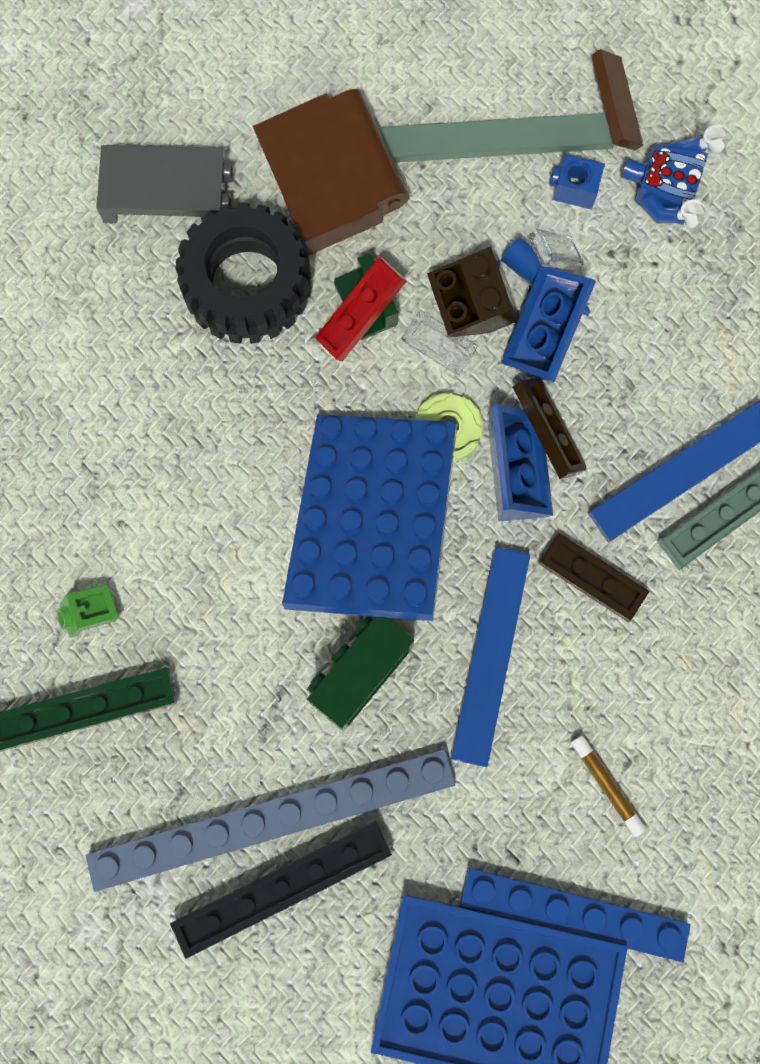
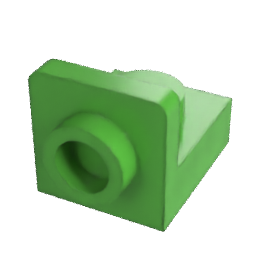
(86, 610)

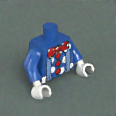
(673, 176)

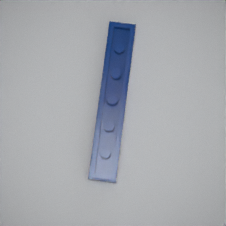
(678, 474)
(490, 657)

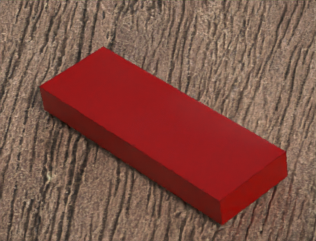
(360, 309)

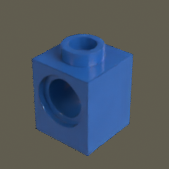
(585, 171)

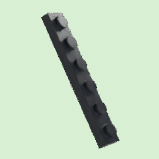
(280, 889)

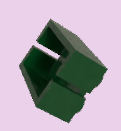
(359, 670)

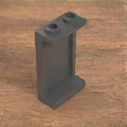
(161, 181)

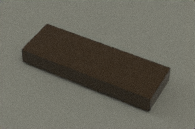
(550, 428)
(594, 577)

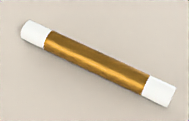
(608, 786)

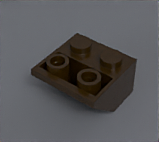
(474, 295)

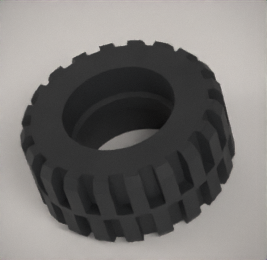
(237, 232)

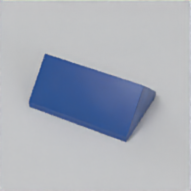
(548, 323)
(518, 466)

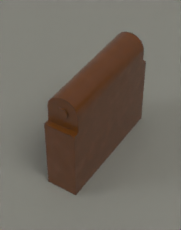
(332, 167)

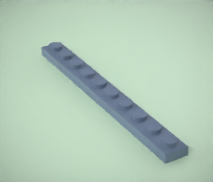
(269, 820)

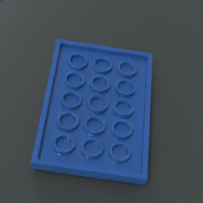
(372, 518)
(495, 990)

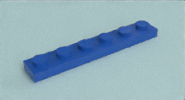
(575, 914)

